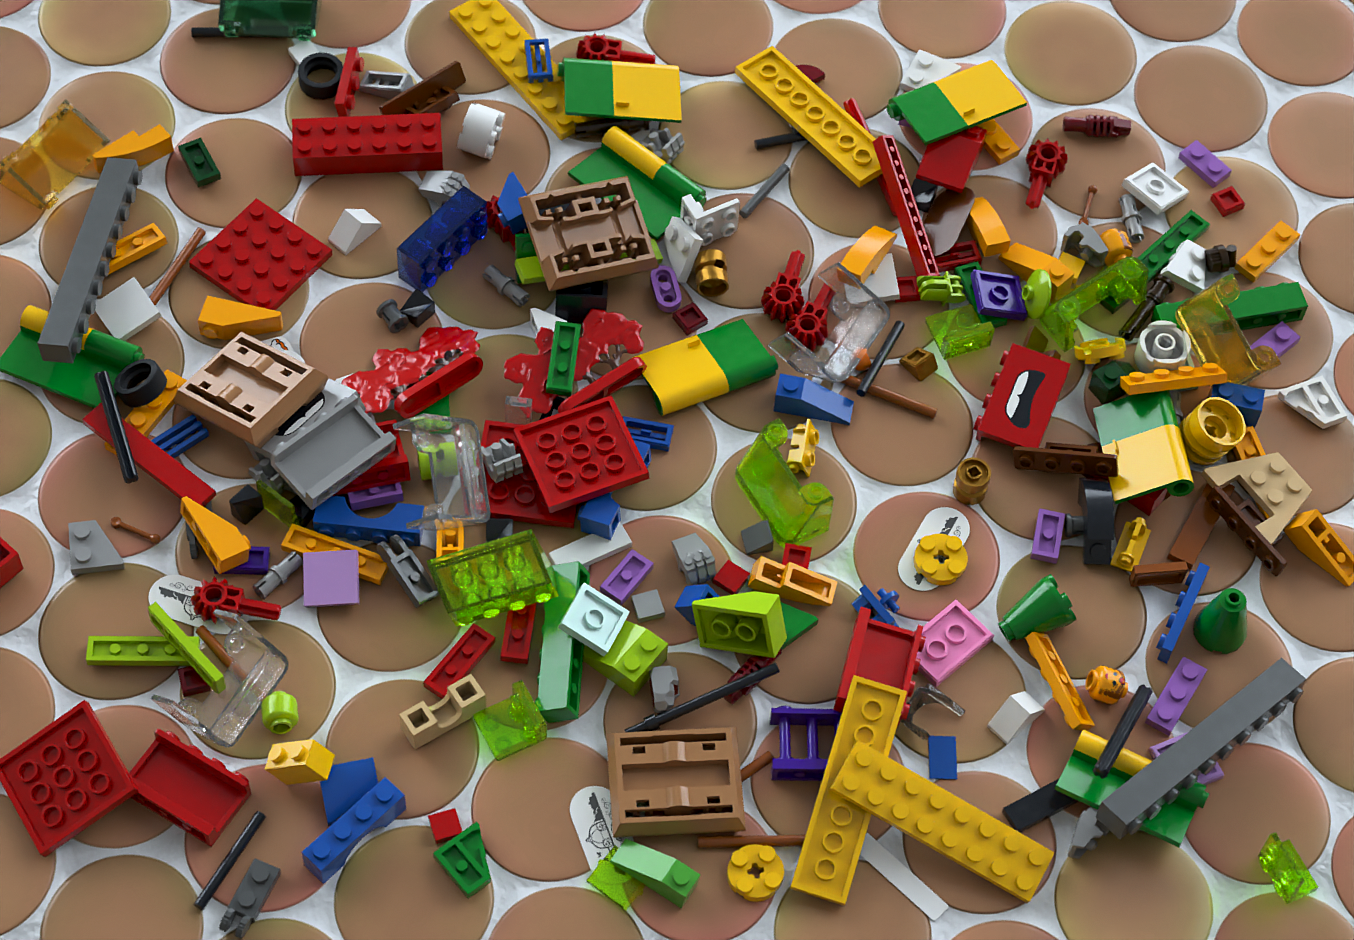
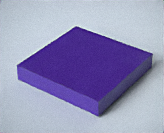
(998, 295)

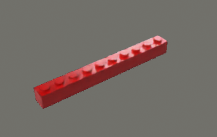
(905, 206)

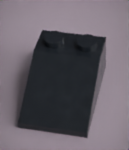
(576, 301)

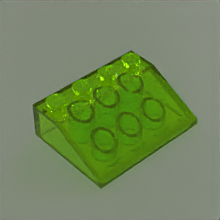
(493, 578)

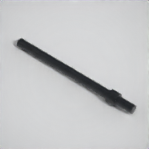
(653, 722)

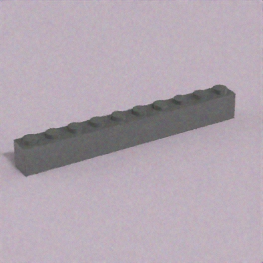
(89, 261)
(1200, 749)

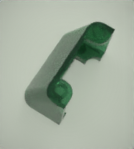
(270, 18)

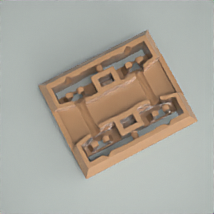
(587, 234)
(252, 385)
(675, 778)

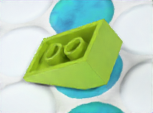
(741, 623)
(630, 657)

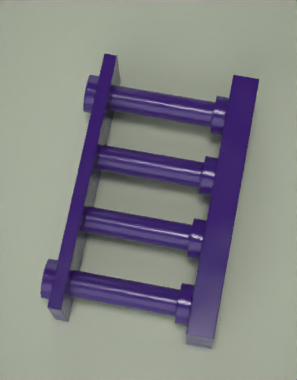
(801, 769)

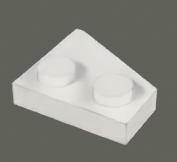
(927, 69)
(682, 247)
(1187, 266)
(1315, 402)

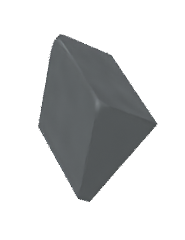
(758, 538)

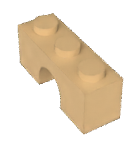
(426, 723)

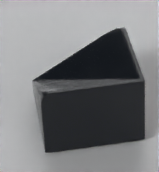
(924, 194)
(418, 308)
(246, 504)
(302, 511)
(498, 528)

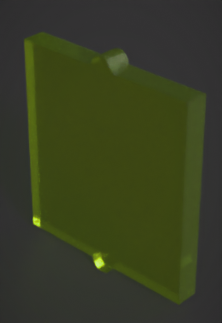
(277, 504)
(615, 882)

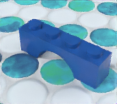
(602, 513)
(337, 520)
(333, 846)

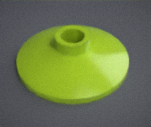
(1037, 293)

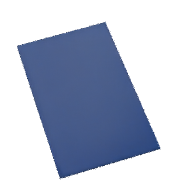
(942, 757)

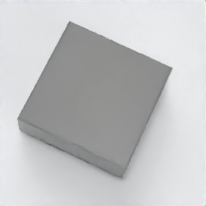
(647, 606)

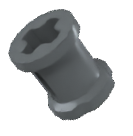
(392, 316)
(1073, 525)

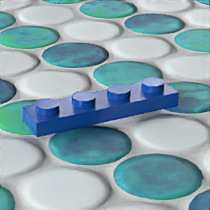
(1177, 621)

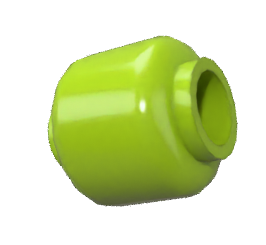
(279, 712)

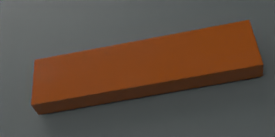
(1196, 529)

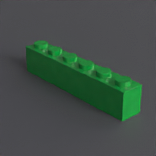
(1254, 307)
(560, 652)

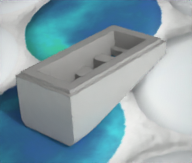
(401, 82)

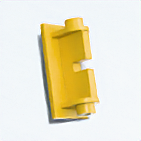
(805, 438)
(1131, 544)

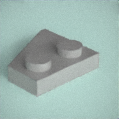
(91, 549)

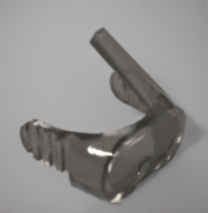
(924, 696)

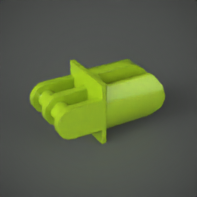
(941, 288)

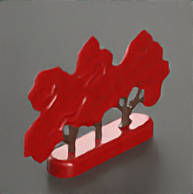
(599, 332)
(402, 367)

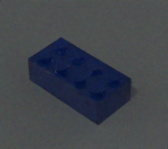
(442, 239)

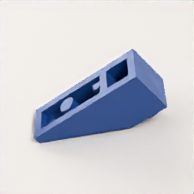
(810, 400)

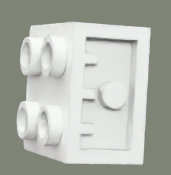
(713, 223)

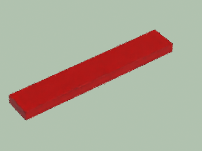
(154, 460)

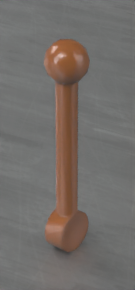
(1092, 190)
(117, 523)

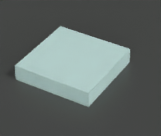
(593, 619)

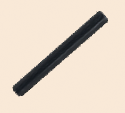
(116, 427)
(1122, 731)

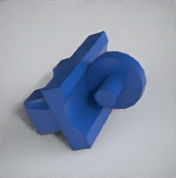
(869, 601)

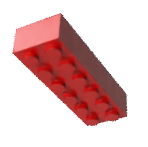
(367, 144)

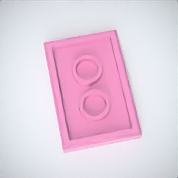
(951, 642)

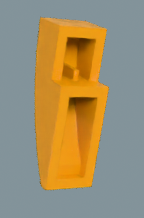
(143, 148)
(987, 228)
(868, 252)
(792, 582)

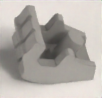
(663, 144)
(441, 185)
(1087, 243)
(502, 460)
(266, 473)
(694, 559)
(1085, 830)

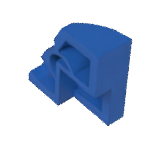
(346, 786)

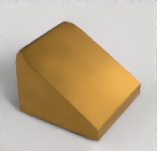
(919, 363)

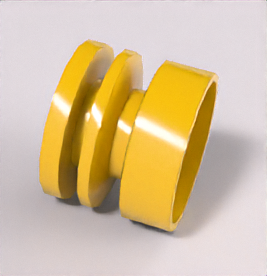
(1212, 430)

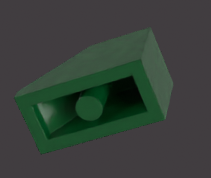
(1106, 381)

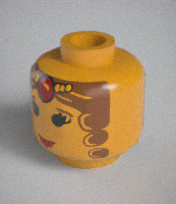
(1117, 245)
(1106, 684)

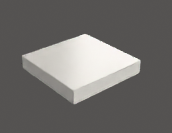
(1155, 188)
(884, 281)
(127, 310)

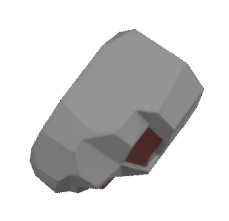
(663, 687)

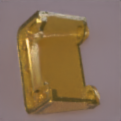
(52, 157)
(1218, 337)

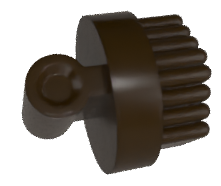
(1220, 258)

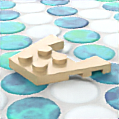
(1271, 485)

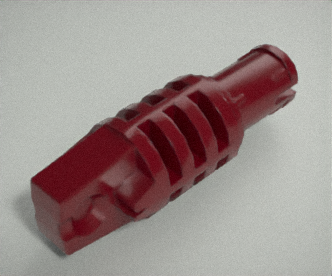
(1097, 126)
(753, 664)

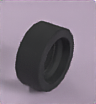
(315, 62)
(146, 391)

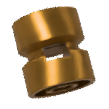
(711, 273)
(971, 481)

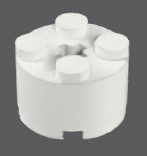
(480, 130)
(1162, 347)

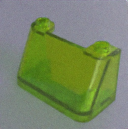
(1121, 279)
(775, 493)

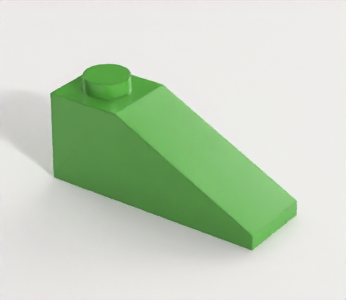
(657, 871)

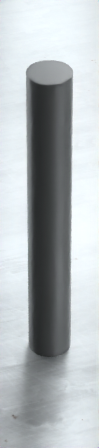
(764, 191)

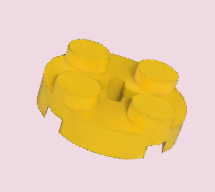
(1093, 350)
(944, 545)
(745, 884)

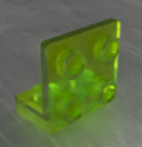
(959, 331)
(512, 723)
(1286, 869)

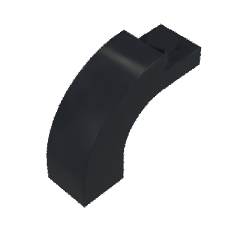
(1098, 518)

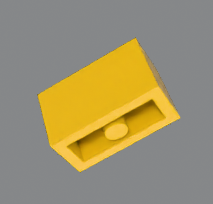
(299, 762)

